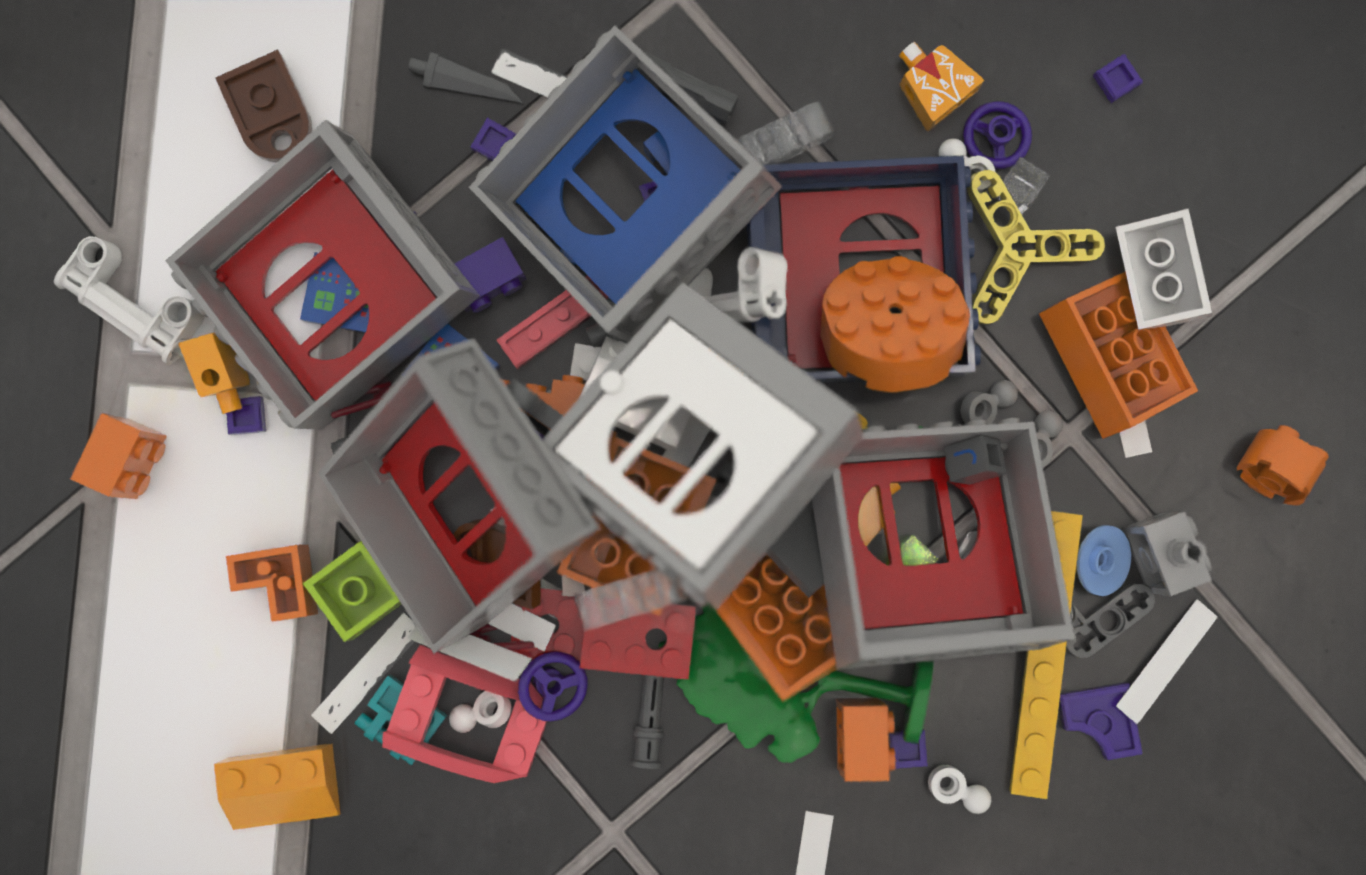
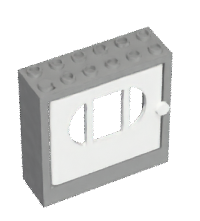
(759, 428)

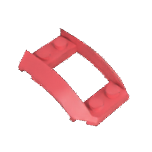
(418, 704)

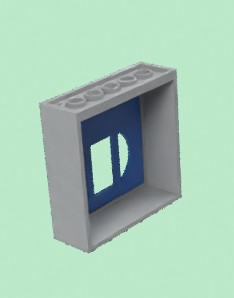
(670, 234)

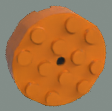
(894, 324)

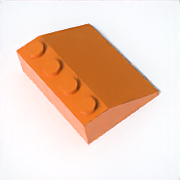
(1115, 366)
(609, 558)
(781, 628)

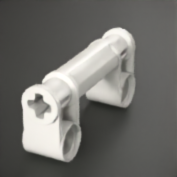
(88, 282)
(760, 283)

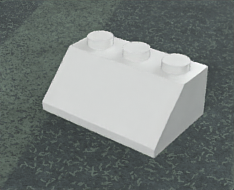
(1164, 270)
(641, 414)

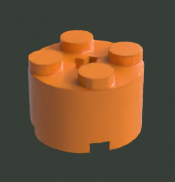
(1282, 465)

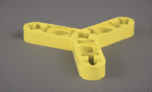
(1005, 236)

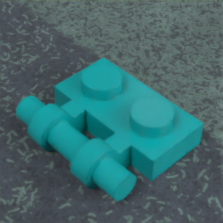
(384, 704)

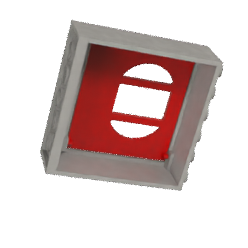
(329, 214)
(396, 516)
(983, 585)

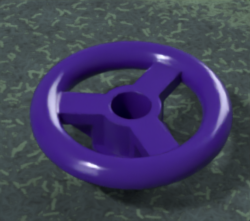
(1003, 123)
(546, 674)

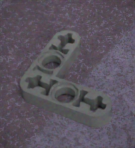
(533, 404)
(1123, 597)

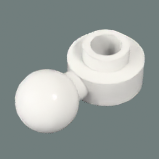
(956, 147)
(464, 717)
(975, 797)

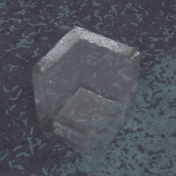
(1024, 183)

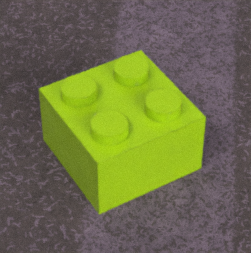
(352, 592)

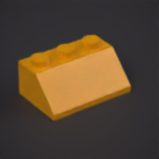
(278, 786)

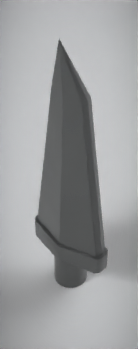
(451, 76)

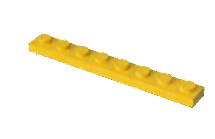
(1043, 683)

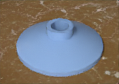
(1104, 560)

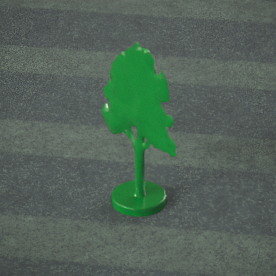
(733, 691)

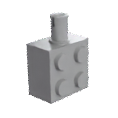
(1168, 553)

